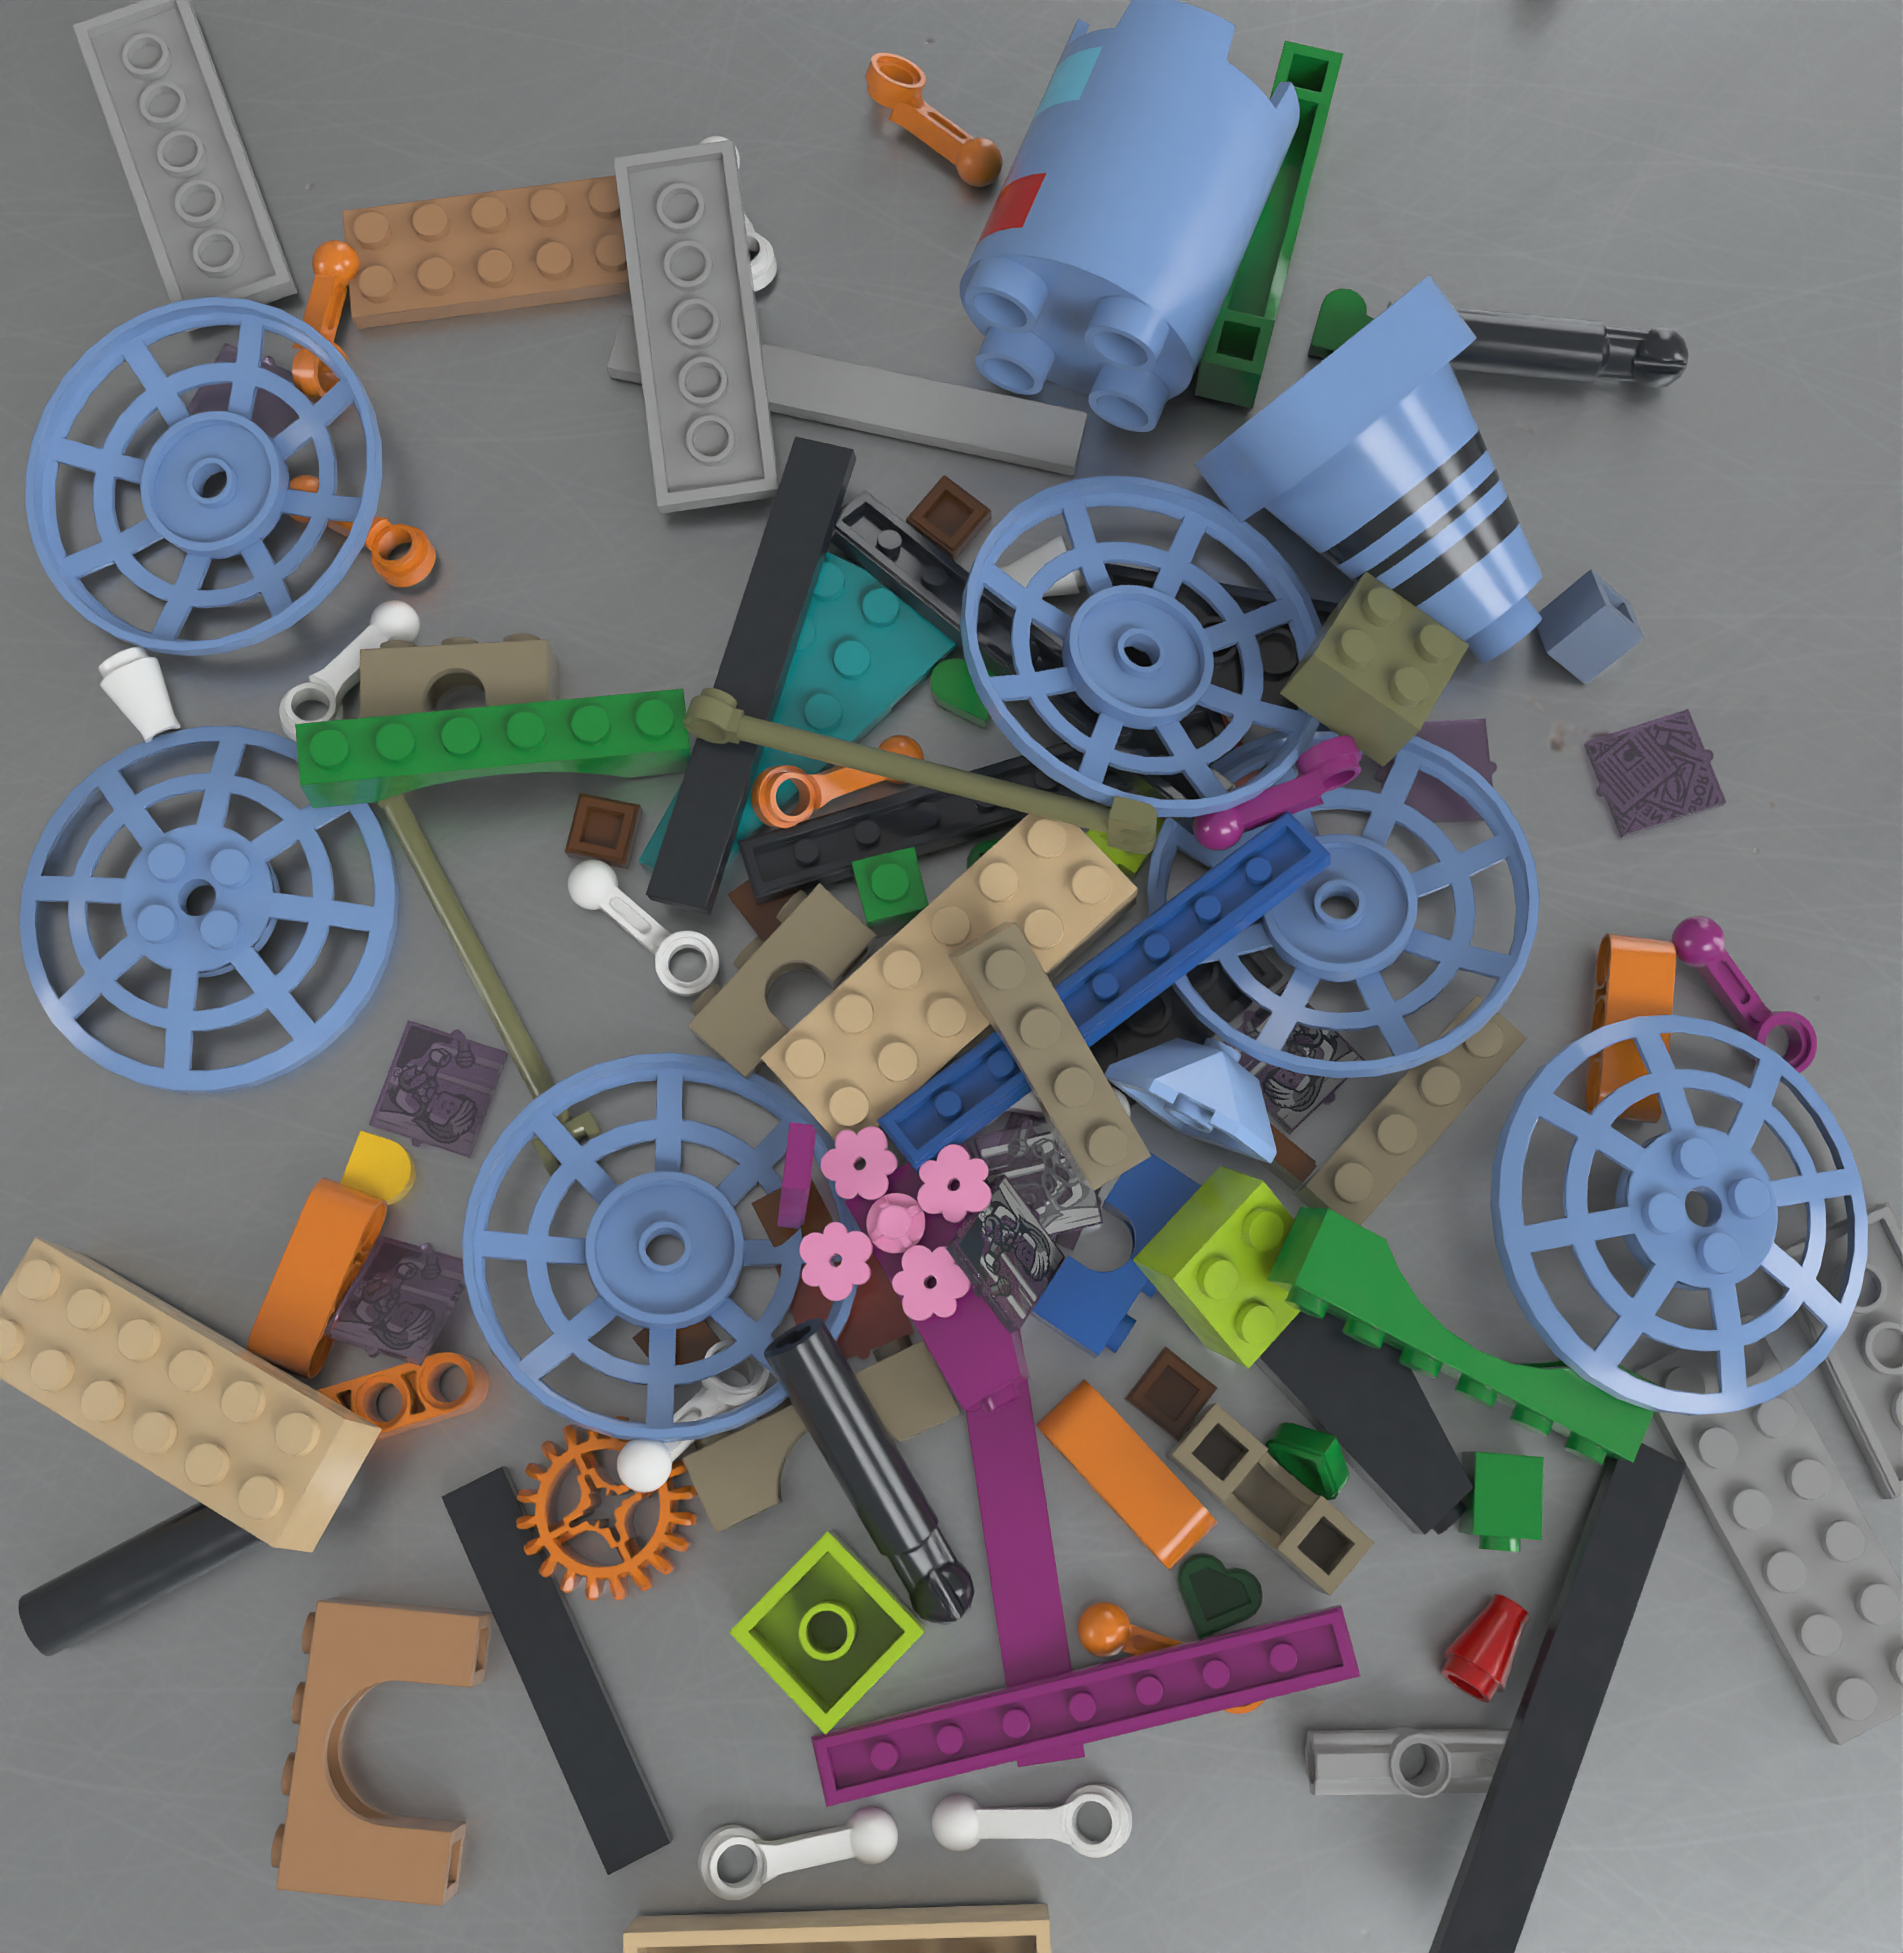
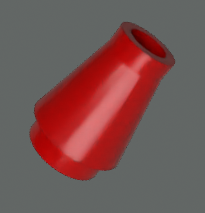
(1486, 1649)

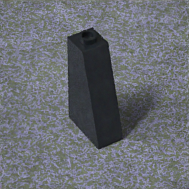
(1376, 1416)

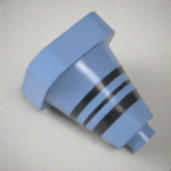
(1392, 475)

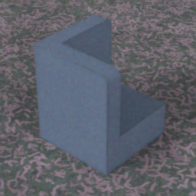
(1588, 627)

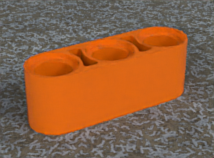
(1630, 981)
(314, 1276)
(419, 1391)
(1126, 1474)

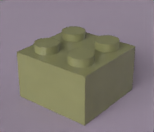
(1375, 669)

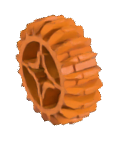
(621, 1536)

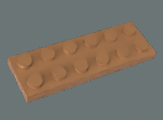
(486, 252)

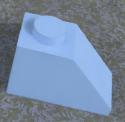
(1200, 1094)

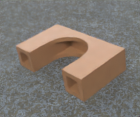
(330, 1832)

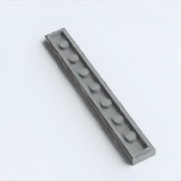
(902, 406)

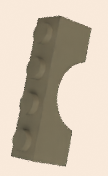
(1051, 1054)
(1409, 1120)
(744, 1469)

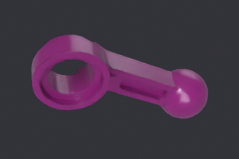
(1319, 771)
(1701, 945)

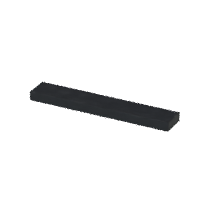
(558, 1673)

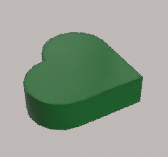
(1338, 320)
(955, 691)
(1310, 1457)

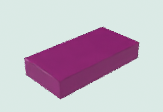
(796, 1175)

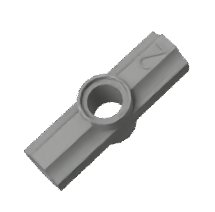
(1370, 1760)

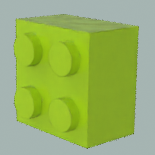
(1217, 1264)
(828, 1630)

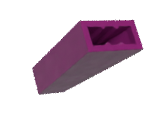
(972, 1344)

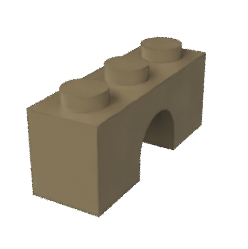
(419, 678)
(814, 938)
(1269, 1500)

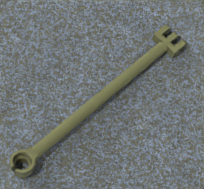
(1128, 821)
(480, 970)

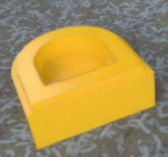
(380, 1168)

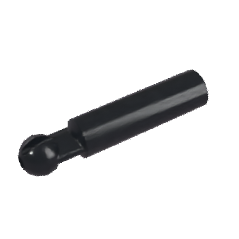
(1569, 349)
(870, 1470)
(130, 1577)

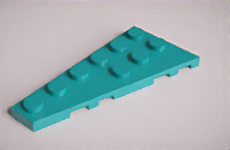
(848, 670)

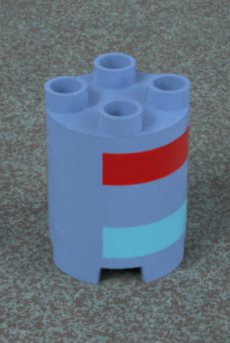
(1126, 213)

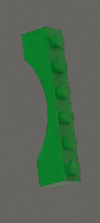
(1245, 324)
(405, 752)
(1354, 1276)

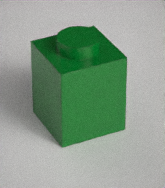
(890, 890)
(1503, 1500)

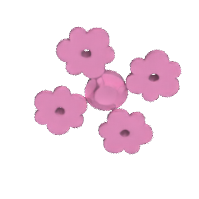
(895, 1223)

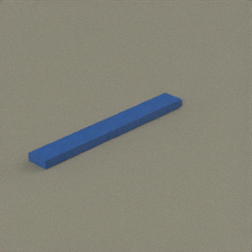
(1114, 984)

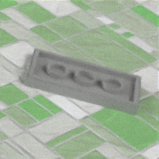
(1868, 1357)

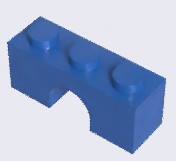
(1092, 1304)

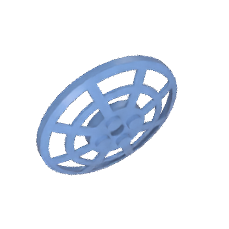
(183, 461)
(1150, 623)
(1384, 917)
(224, 937)
(1655, 1222)
(622, 1229)

